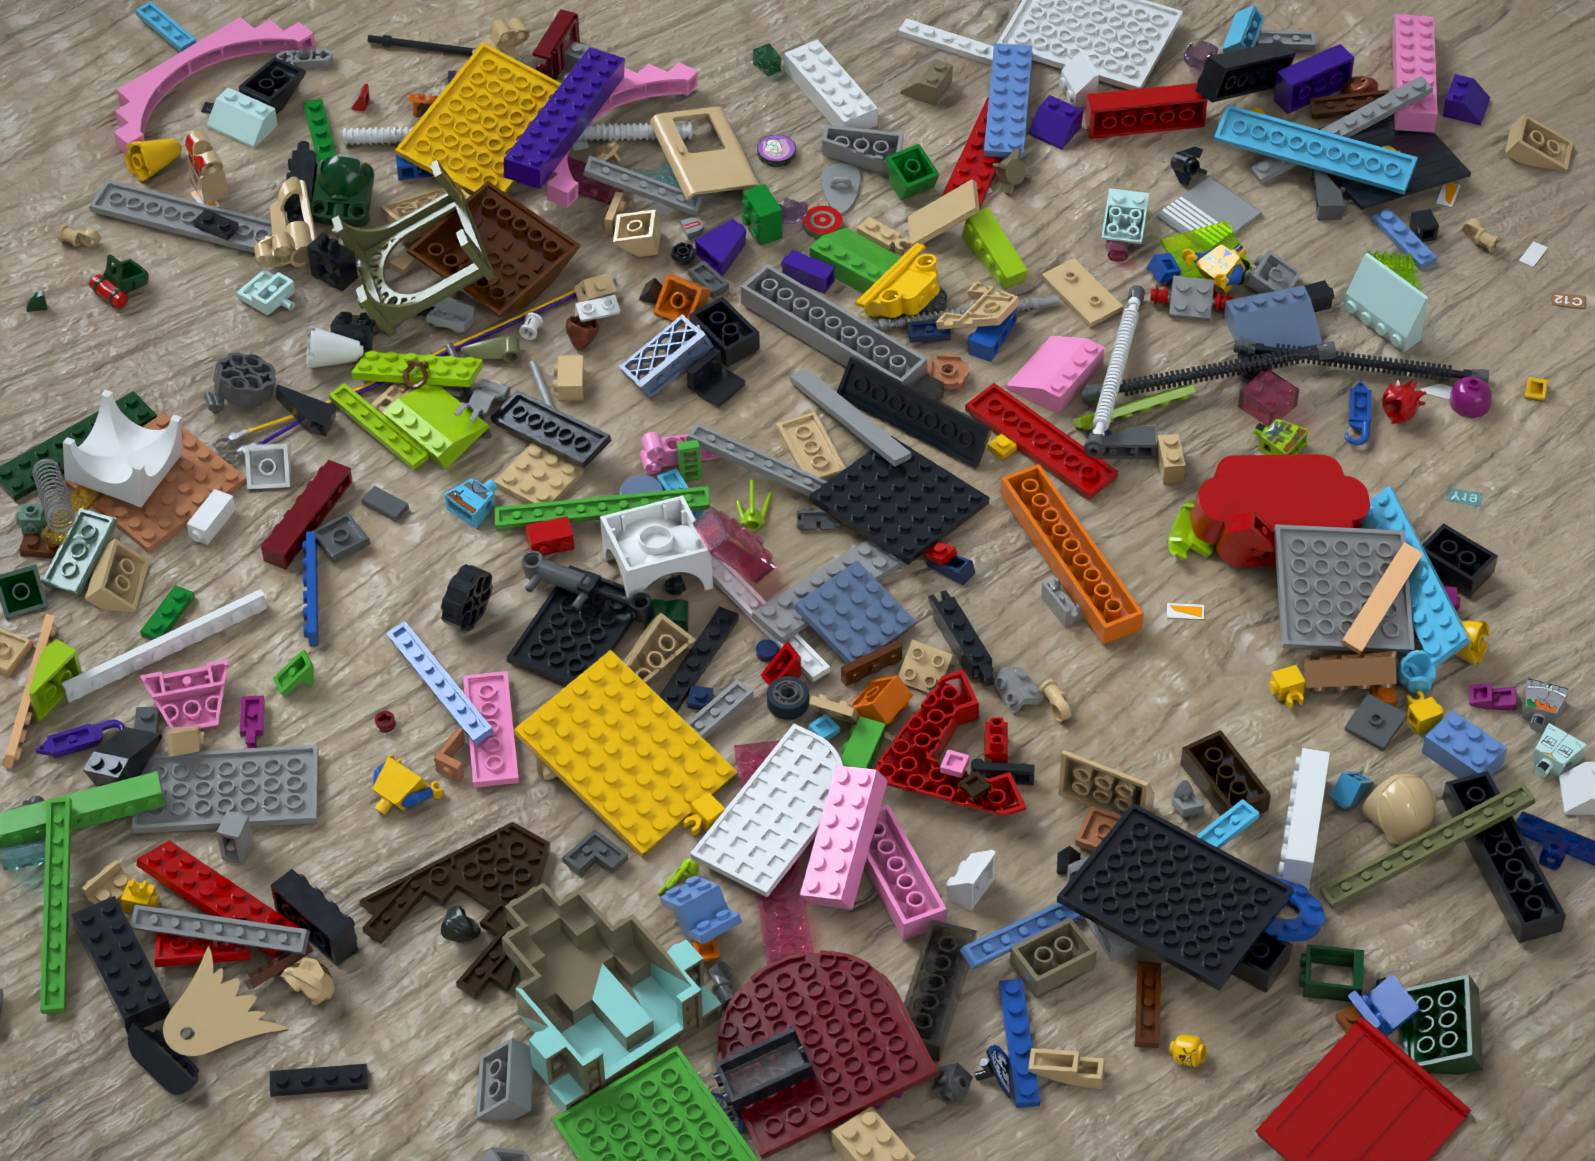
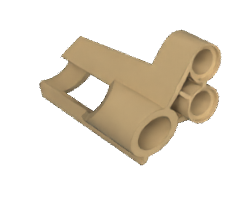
(506, 36)
(288, 241)

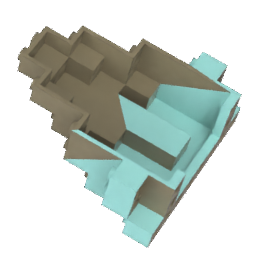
(599, 992)

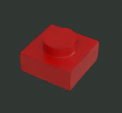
(941, 553)

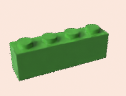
(864, 743)

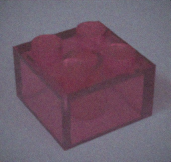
(1268, 397)

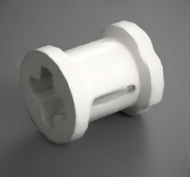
(530, 326)

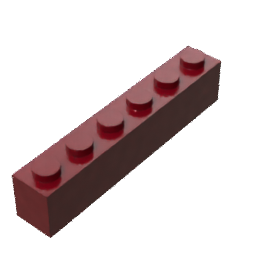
(306, 514)

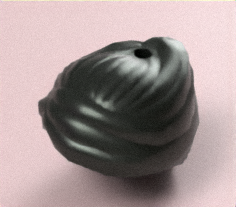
(458, 926)

